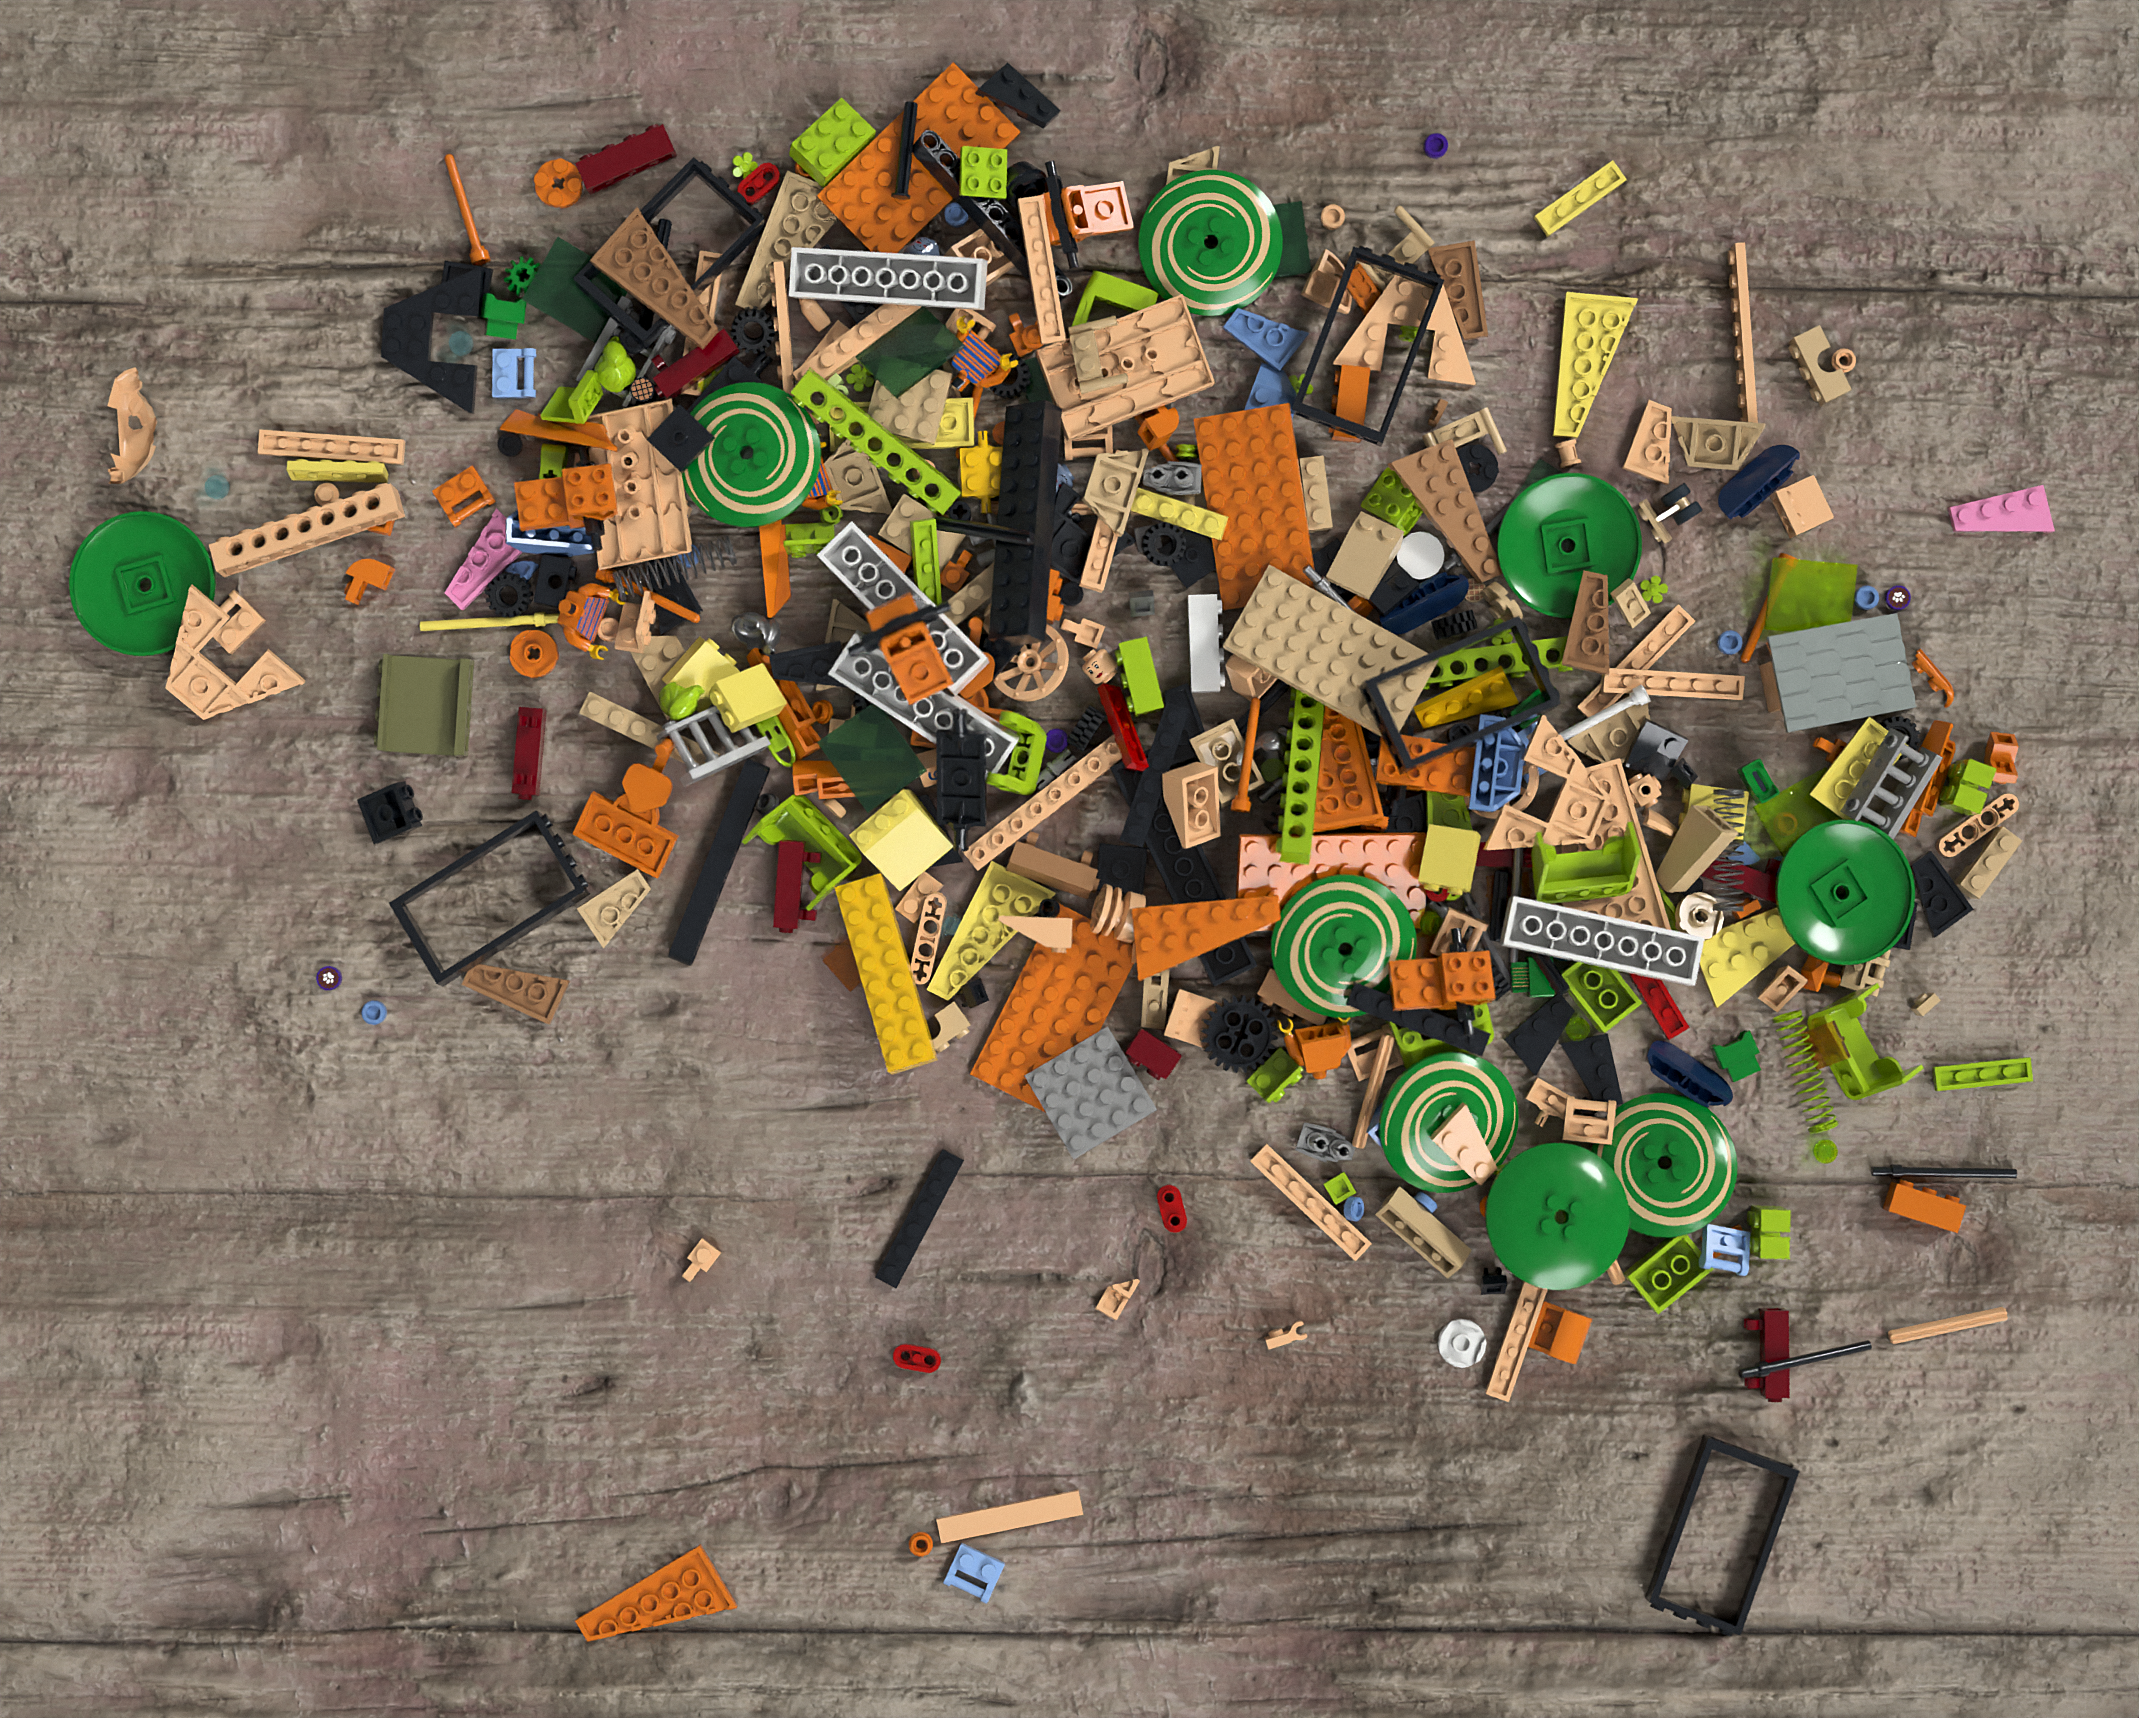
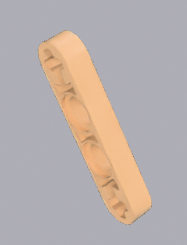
(1978, 827)
(929, 938)

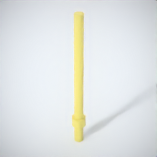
(538, 619)

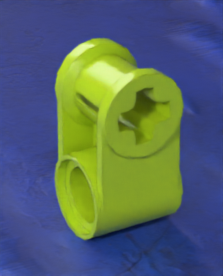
(553, 460)

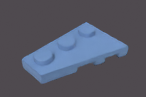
(1265, 338)

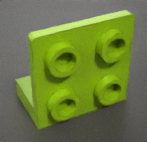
(983, 172)
(573, 403)
(1392, 502)
(808, 538)
(1275, 1075)

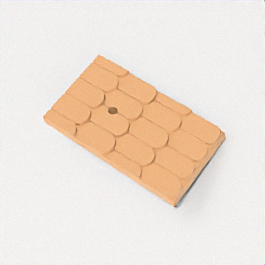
(1155, 350)
(647, 490)

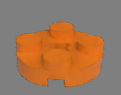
(572, 185)
(520, 651)

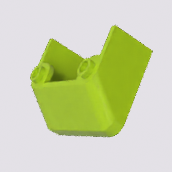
(801, 821)
(1585, 873)
(1413, 1048)
(1862, 1072)

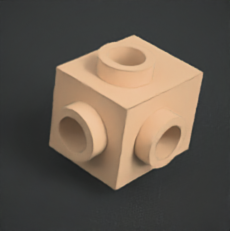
(1652, 786)

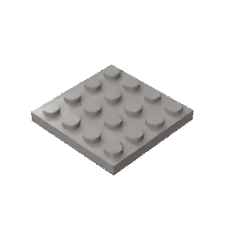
(1090, 1093)

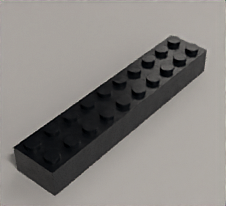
(1028, 504)
(1186, 877)

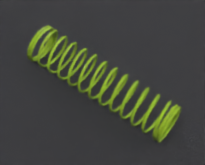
(1822, 1126)

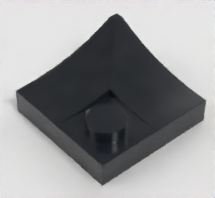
(1392, 589)
(1655, 749)

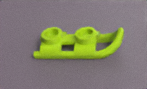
(778, 742)

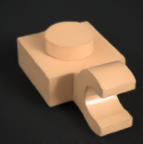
(1086, 632)
(702, 1257)
(1279, 1337)

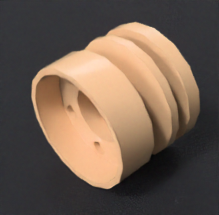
(1112, 912)

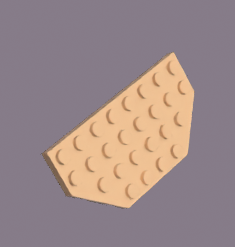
(1644, 900)

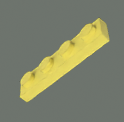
(1580, 198)
(337, 471)
(1179, 513)

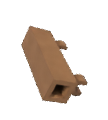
(1053, 869)

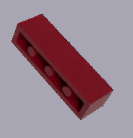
(626, 158)

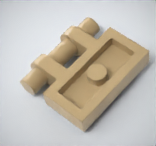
(1856, 975)

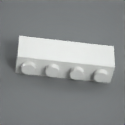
(1204, 643)

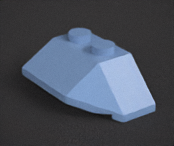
(1270, 389)
(548, 541)
(1496, 768)

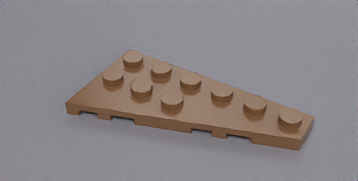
(646, 271)
(1447, 500)

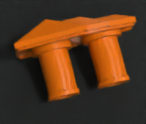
(1816, 973)

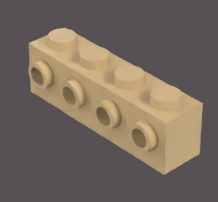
(1423, 1232)

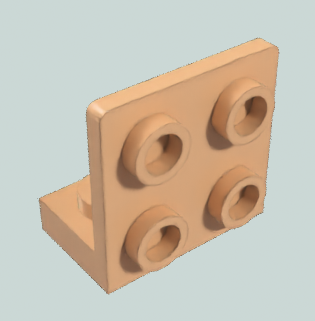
(1801, 506)
(635, 624)
(1187, 1017)

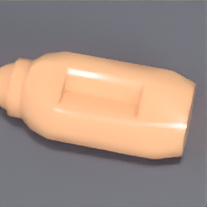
(814, 314)

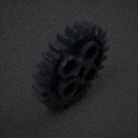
(1218, 1026)

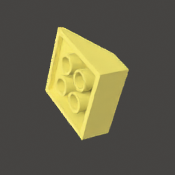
(902, 839)

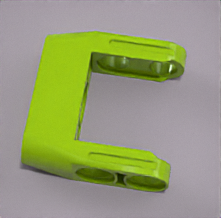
(1115, 293)
(1031, 736)

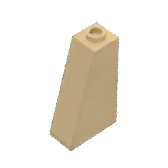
(1694, 848)

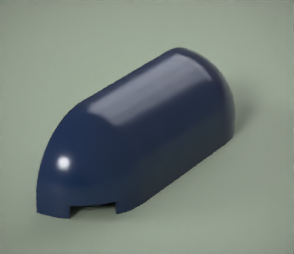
(1757, 481)
(1428, 602)
(1688, 1075)

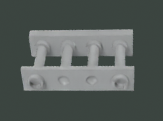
(613, 329)
(713, 762)
(1907, 792)

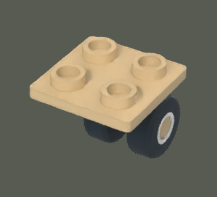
(1681, 504)

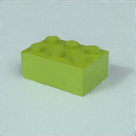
(832, 142)
(1139, 677)
(1600, 994)
(1667, 1272)

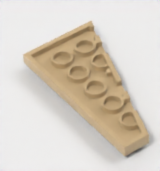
(795, 221)

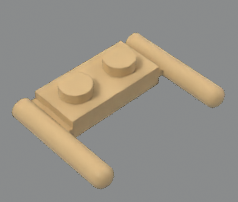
(1408, 250)

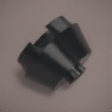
(1024, 181)

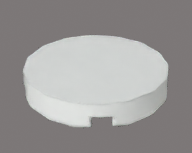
(1420, 555)
(1461, 1343)

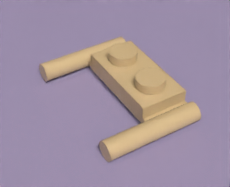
(1087, 356)
(1467, 430)

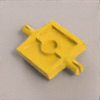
(981, 471)

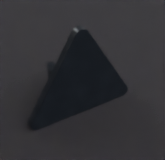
(1001, 654)

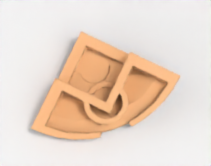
(1324, 281)
(1659, 823)

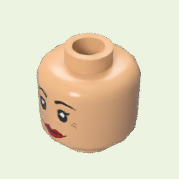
(1099, 666)

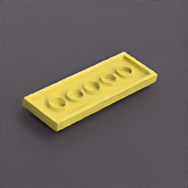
(954, 431)

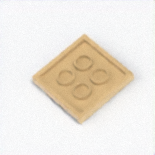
(915, 412)

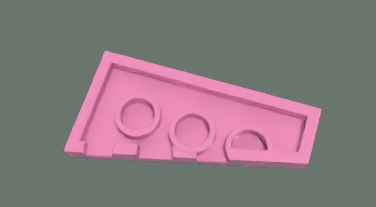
(2011, 512)
(485, 561)

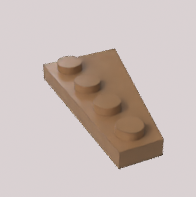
(1462, 284)
(1588, 634)
(526, 992)

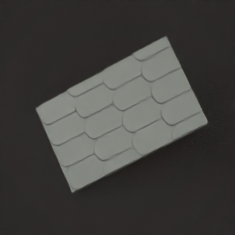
(1837, 673)

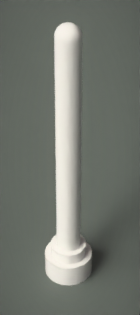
(1637, 697)

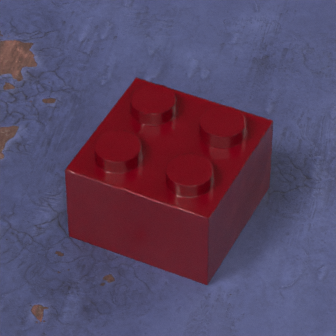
(1153, 1054)

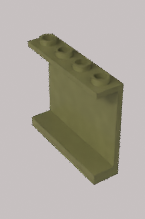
(424, 705)

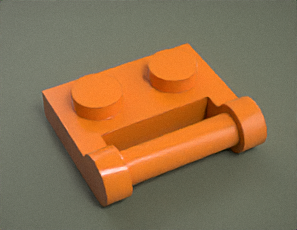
(460, 489)

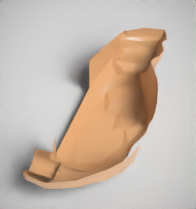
(134, 445)

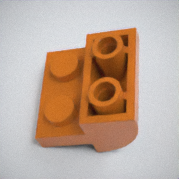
(1055, 607)
(1560, 1332)

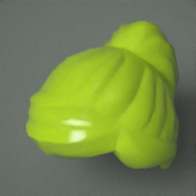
(615, 367)
(679, 701)

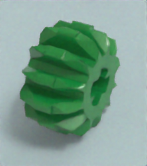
(515, 273)

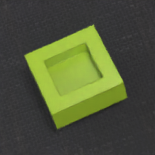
(1339, 1188)

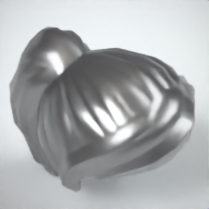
(756, 631)
(1272, 743)

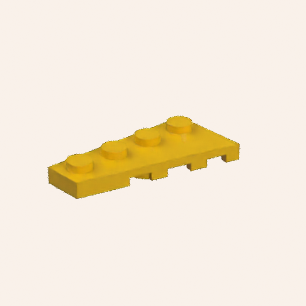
(1471, 698)

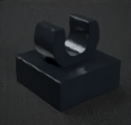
(1683, 773)
(974, 993)
(1493, 1284)

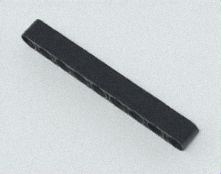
(981, 210)
(719, 862)

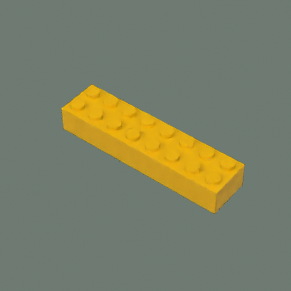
(886, 974)

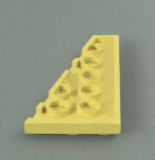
(1588, 342)
(980, 930)
(1742, 953)

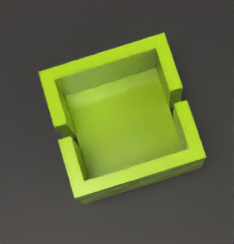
(1963, 792)
(1765, 1235)

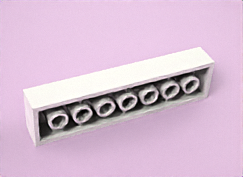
(888, 278)
(878, 580)
(874, 680)
(1601, 941)

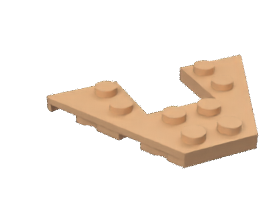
(1404, 305)
(204, 685)
(1577, 806)

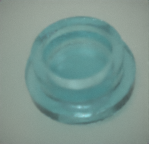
(461, 343)
(217, 487)
(951, 925)

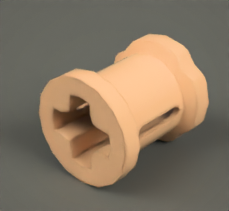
(1568, 453)

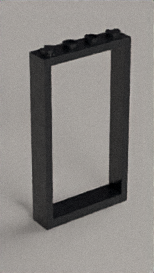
(649, 212)
(1388, 264)
(1390, 731)
(443, 977)
(1706, 1446)

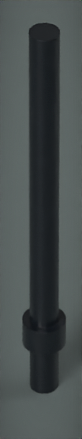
(1897, 1172)
(1763, 1368)

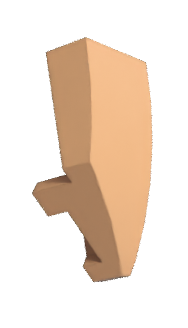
(1115, 1298)

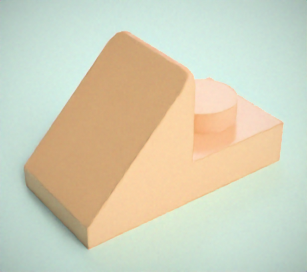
(1782, 988)

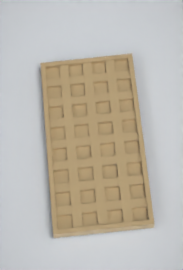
(1325, 649)

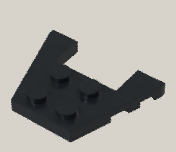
(1069, 541)

